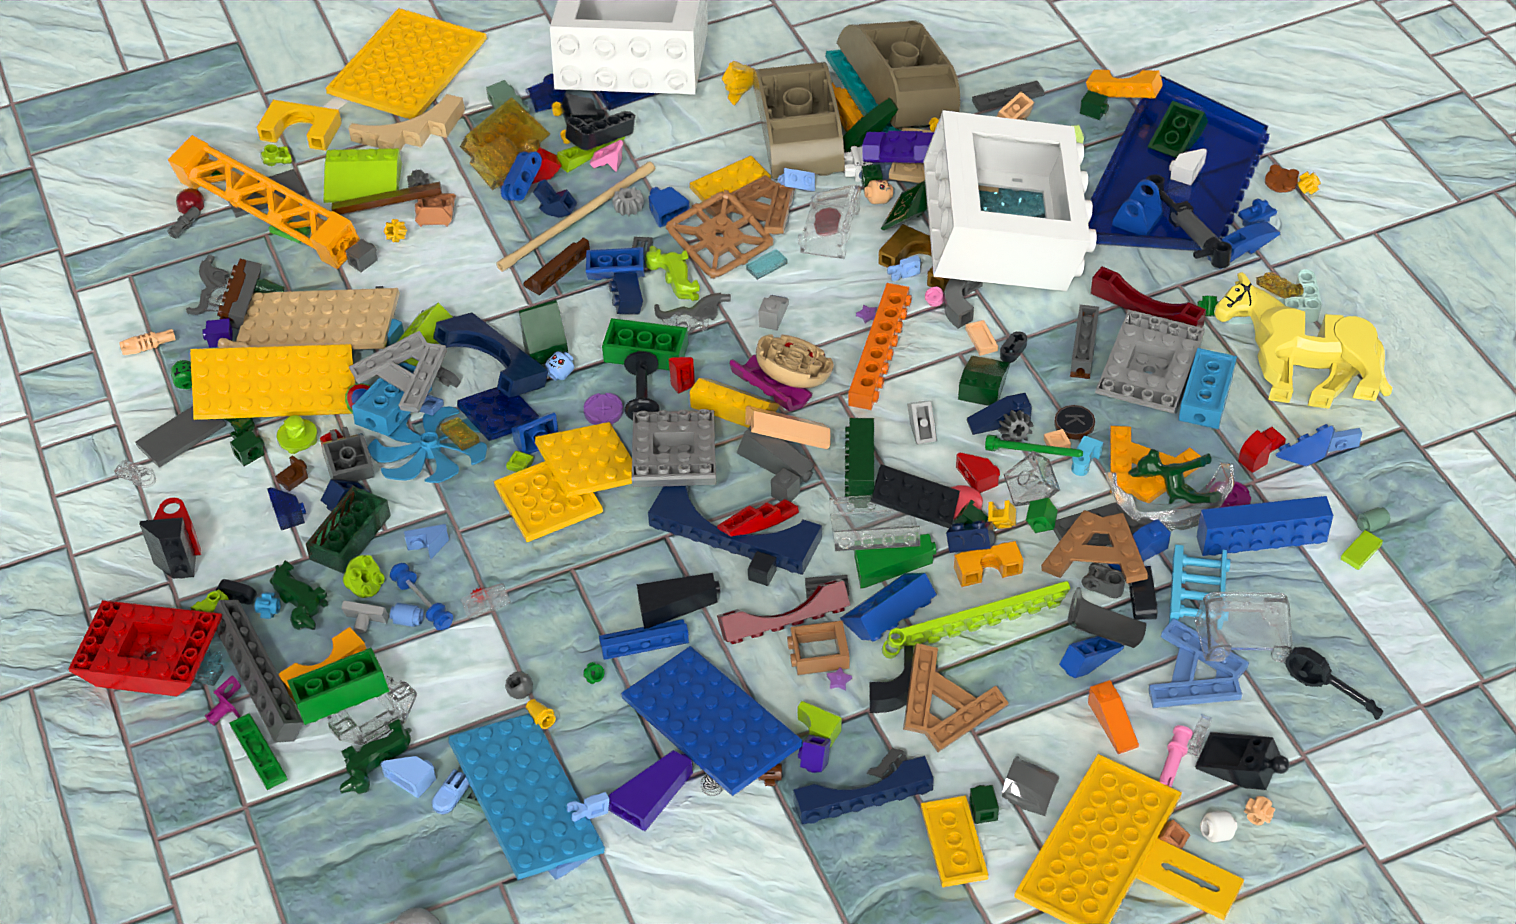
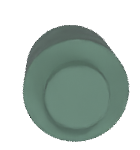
(1373, 519)

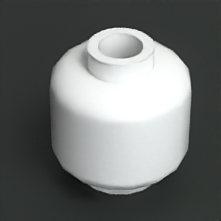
(1218, 826)

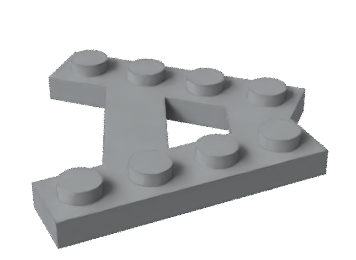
(413, 385)

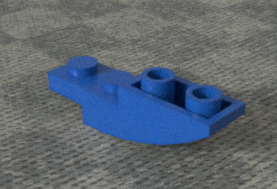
(1250, 239)

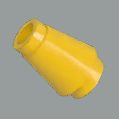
(540, 714)

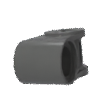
(1104, 580)

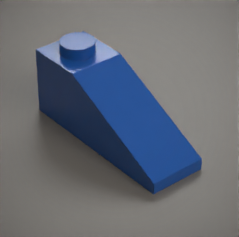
(1150, 541)
(1088, 655)

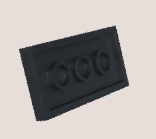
(915, 496)

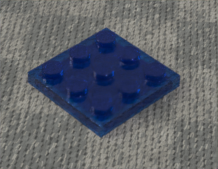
(495, 412)

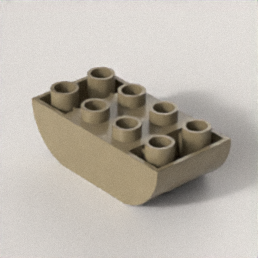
(902, 65)
(799, 119)

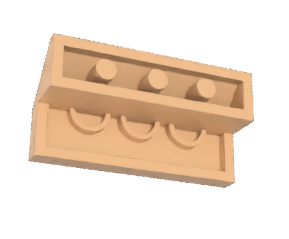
(788, 427)

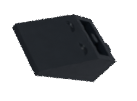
(1242, 759)

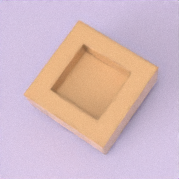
(1057, 438)

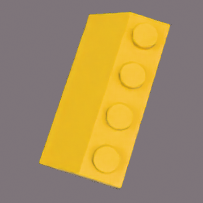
(726, 400)

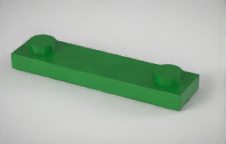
(258, 751)

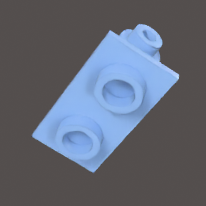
(797, 179)

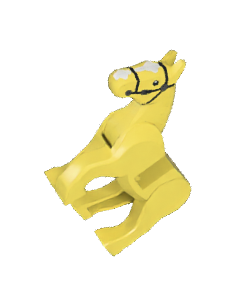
(1343, 346)

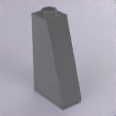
(774, 455)

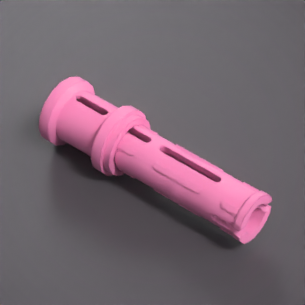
(1177, 749)

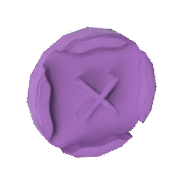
(603, 408)

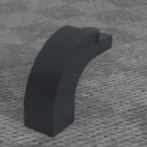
(892, 694)

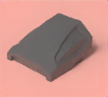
(1029, 786)

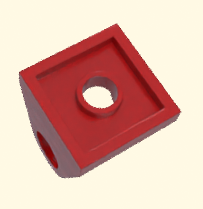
(181, 513)

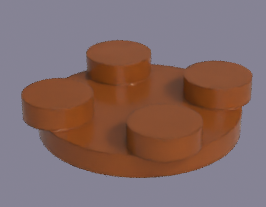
(1281, 179)

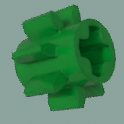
(1209, 304)

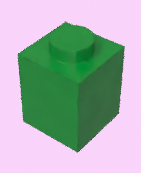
(1041, 515)

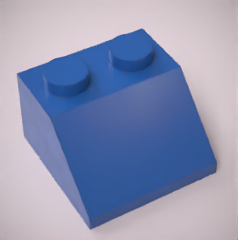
(525, 433)

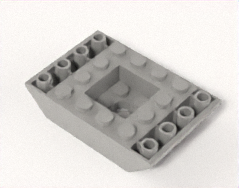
(1153, 346)
(673, 448)

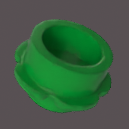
(598, 673)

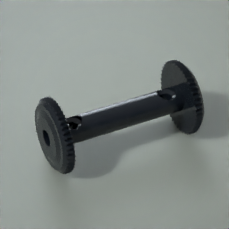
(641, 364)

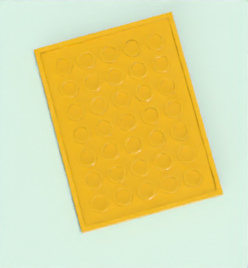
(406, 64)

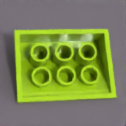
(360, 173)

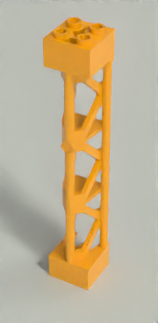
(328, 237)

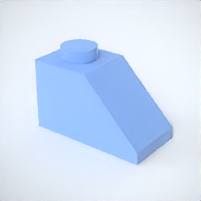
(410, 774)

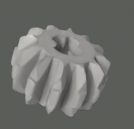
(628, 201)

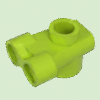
(274, 154)
(209, 603)

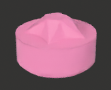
(934, 296)

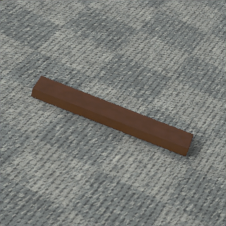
(387, 198)

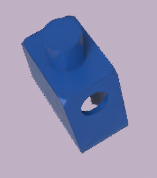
(666, 204)

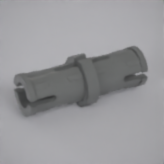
(184, 222)

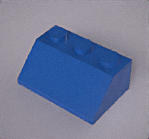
(606, 262)

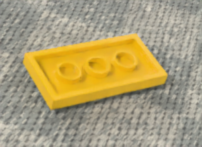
(728, 178)
(954, 841)

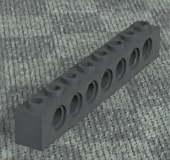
(257, 672)

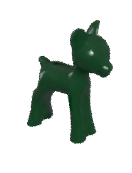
(1175, 484)

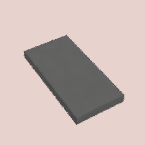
(288, 179)
(177, 436)

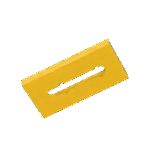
(1212, 902)

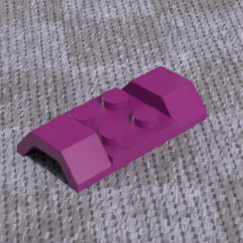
(786, 396)

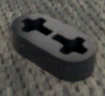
(1017, 349)
(237, 591)

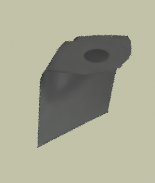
(1105, 623)

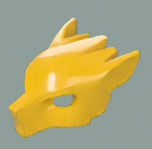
(737, 80)

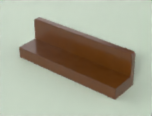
(557, 267)

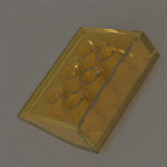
(509, 121)

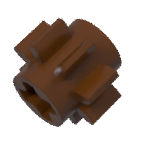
(772, 775)

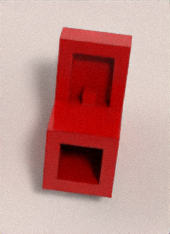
(1258, 447)

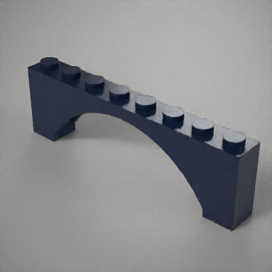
(791, 547)

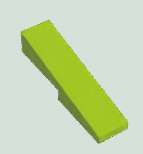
(574, 156)

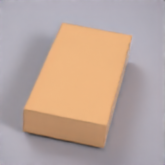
(981, 337)

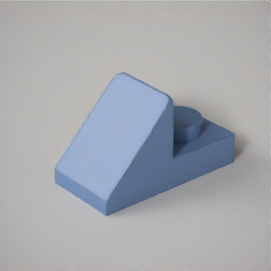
(431, 537)

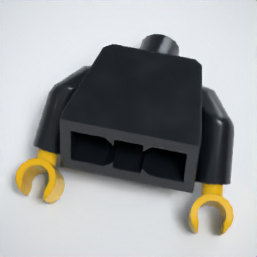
(577, 107)

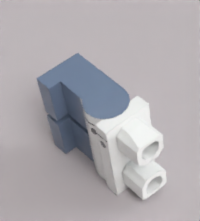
(854, 164)

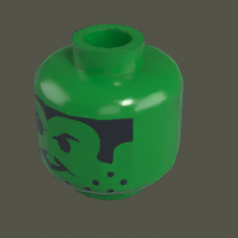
(181, 374)

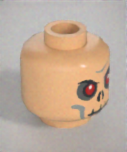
(878, 191)

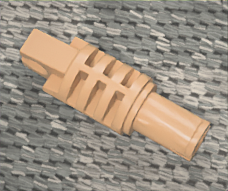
(146, 342)

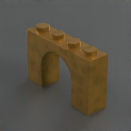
(908, 242)

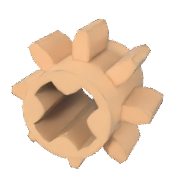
(1259, 810)

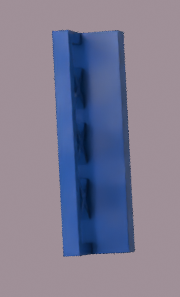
(643, 640)

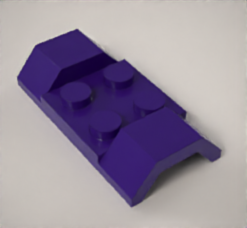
(896, 146)

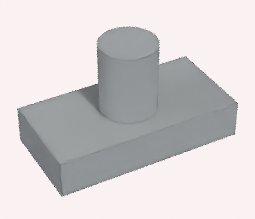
(364, 614)

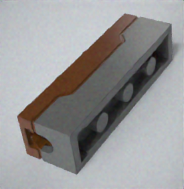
(240, 292)
(1084, 341)

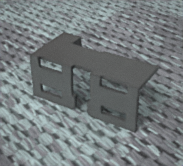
(891, 757)

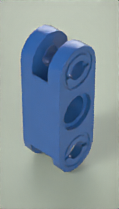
(521, 176)

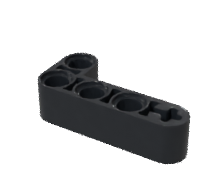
(599, 132)

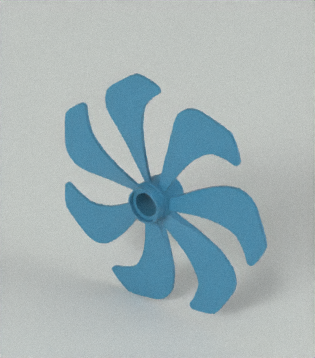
(426, 446)

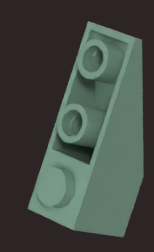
(500, 93)

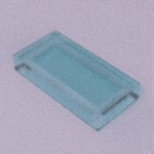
(766, 264)

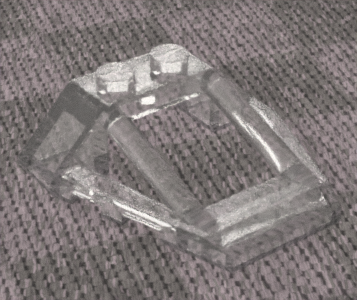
(398, 707)

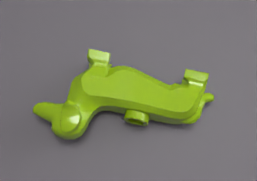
(676, 272)

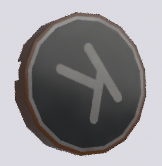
(1075, 421)

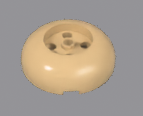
(793, 364)

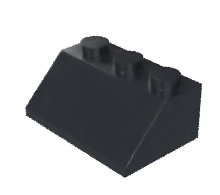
(170, 546)

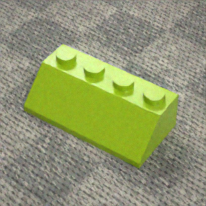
(426, 323)

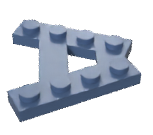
(1183, 688)

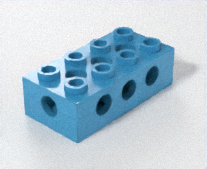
(1207, 367)
(379, 406)

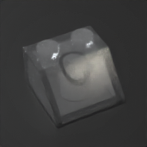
(1031, 479)

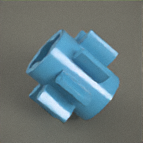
(267, 605)

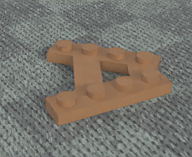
(774, 214)
(1074, 548)
(924, 683)

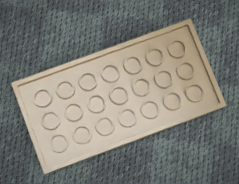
(320, 318)

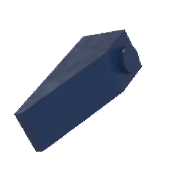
(989, 417)

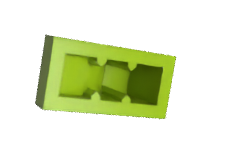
(819, 721)

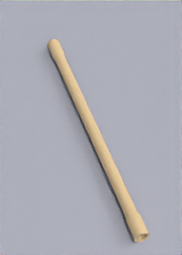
(512, 258)

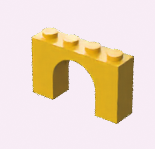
(283, 114)

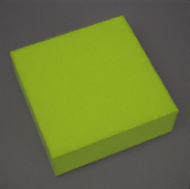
(519, 461)

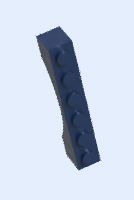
(819, 802)

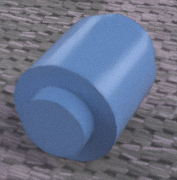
(406, 615)

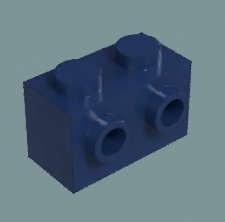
(626, 293)
(970, 537)

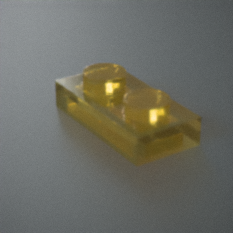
(460, 433)

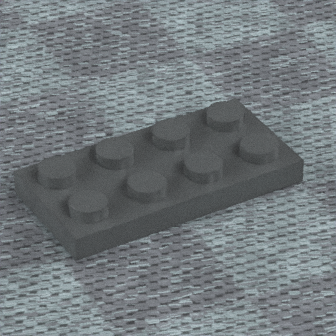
(1063, 525)

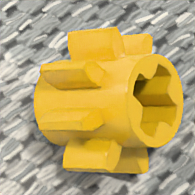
(1309, 182)
(395, 230)

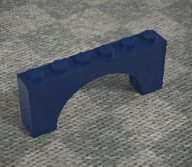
(521, 371)

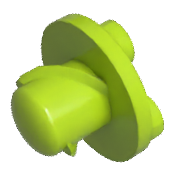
(296, 434)
(363, 576)

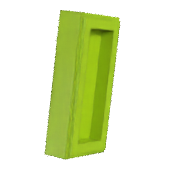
(1361, 550)

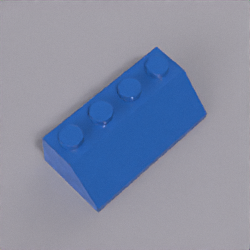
(889, 606)

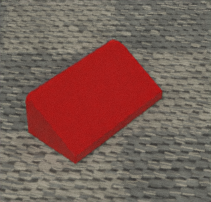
(681, 373)

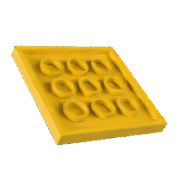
(586, 459)
(540, 503)

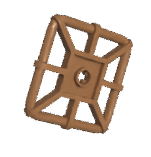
(719, 224)

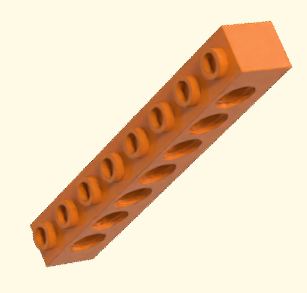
(879, 347)

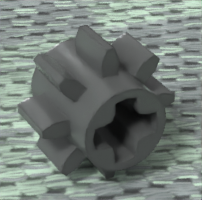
(417, 178)

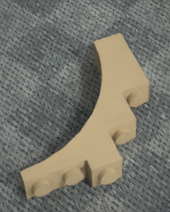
(415, 132)

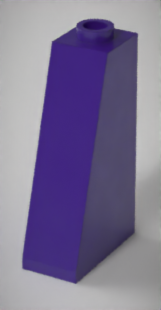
(651, 790)

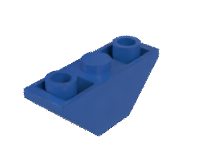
(1309, 448)

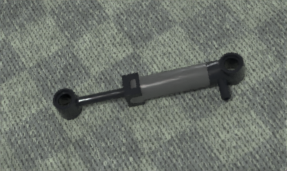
(1182, 215)

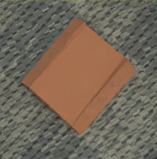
(435, 209)

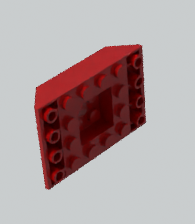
(125, 633)

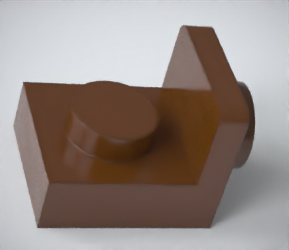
(293, 474)

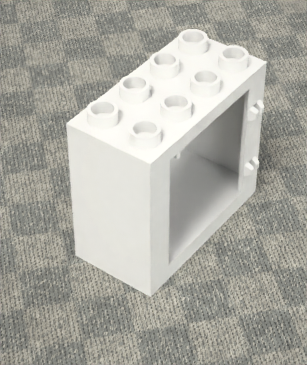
(628, 45)
(1000, 246)

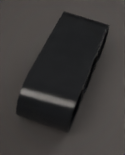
(1143, 598)

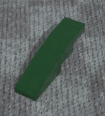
(872, 122)

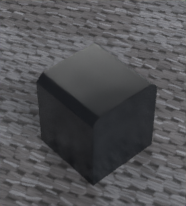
(762, 568)

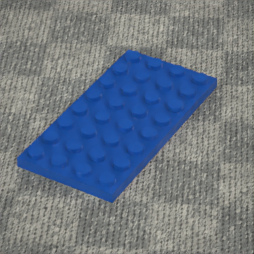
(712, 720)

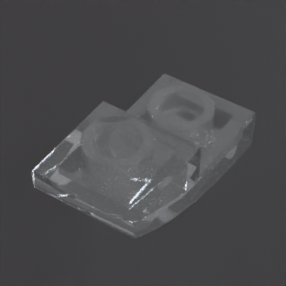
(485, 600)

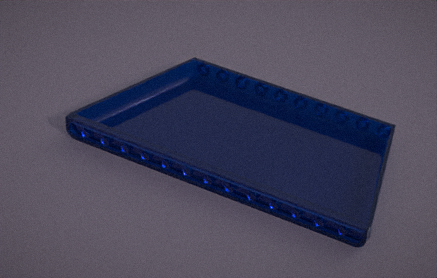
(1232, 153)

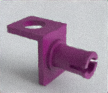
(223, 706)

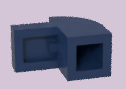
(554, 203)

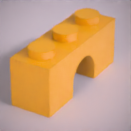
(1003, 557)

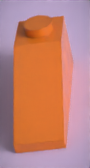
(1112, 716)

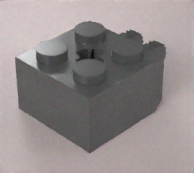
(347, 457)

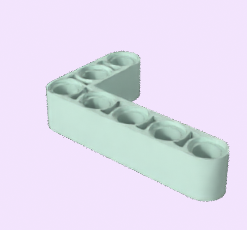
(1309, 301)

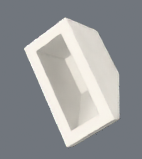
(1187, 166)

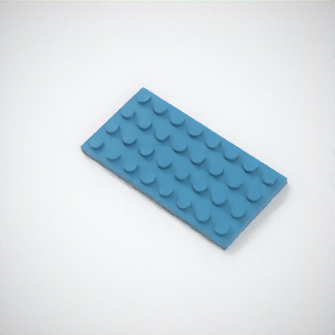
(524, 795)

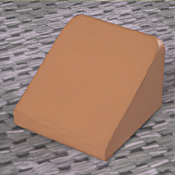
(1174, 834)

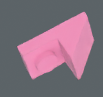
(610, 154)

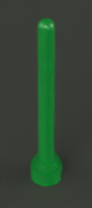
(993, 443)

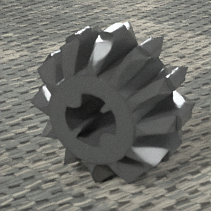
(1015, 426)

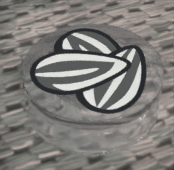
(710, 786)

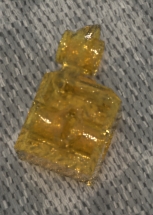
(497, 158)

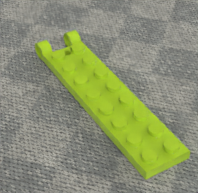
(974, 618)

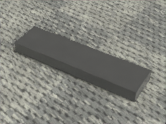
(1003, 96)

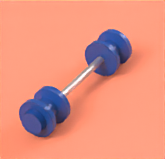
(436, 613)

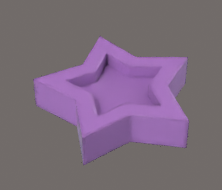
(867, 313)
(838, 679)

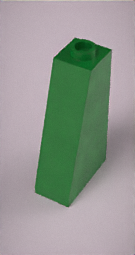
(886, 563)

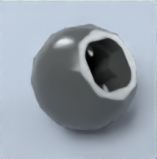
(519, 685)

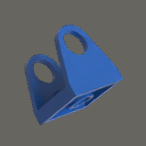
(1140, 211)

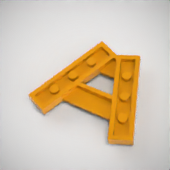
(1125, 452)

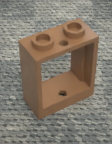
(815, 633)

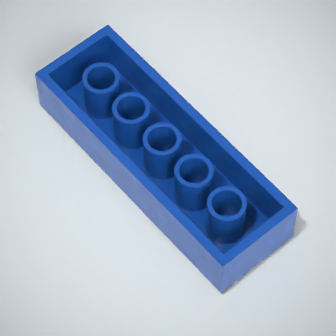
(1264, 525)

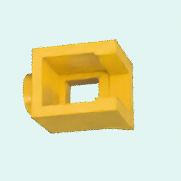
(1002, 517)

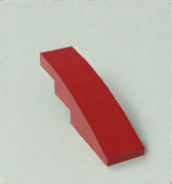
(754, 520)

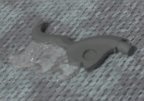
(216, 284)
(695, 316)

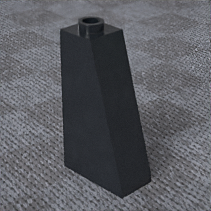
(675, 597)

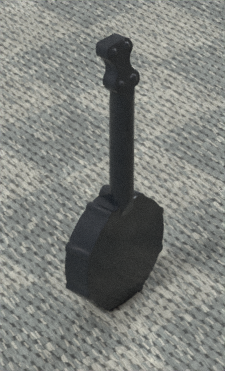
(1314, 671)

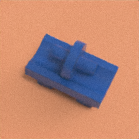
(1258, 212)

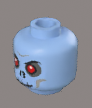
(559, 365)

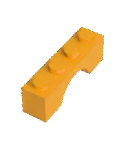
(1143, 85)
(344, 645)

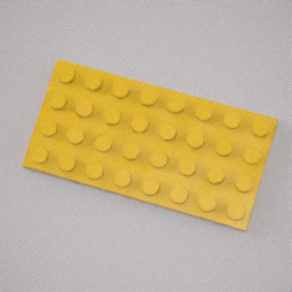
(270, 381)
(1098, 844)

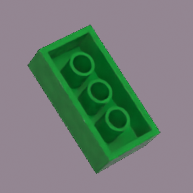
(632, 336)
(338, 686)

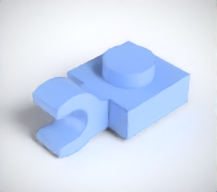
(907, 268)
(592, 807)

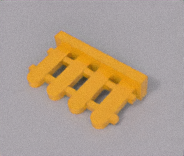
(846, 108)

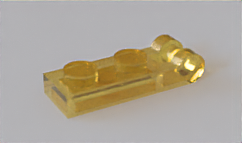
(1279, 285)

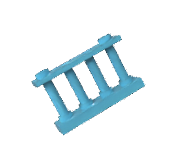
(1180, 577)

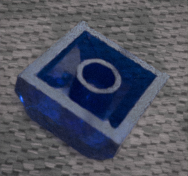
(544, 94)

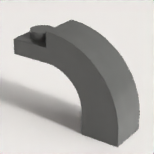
(956, 307)

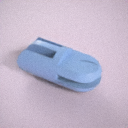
(450, 792)

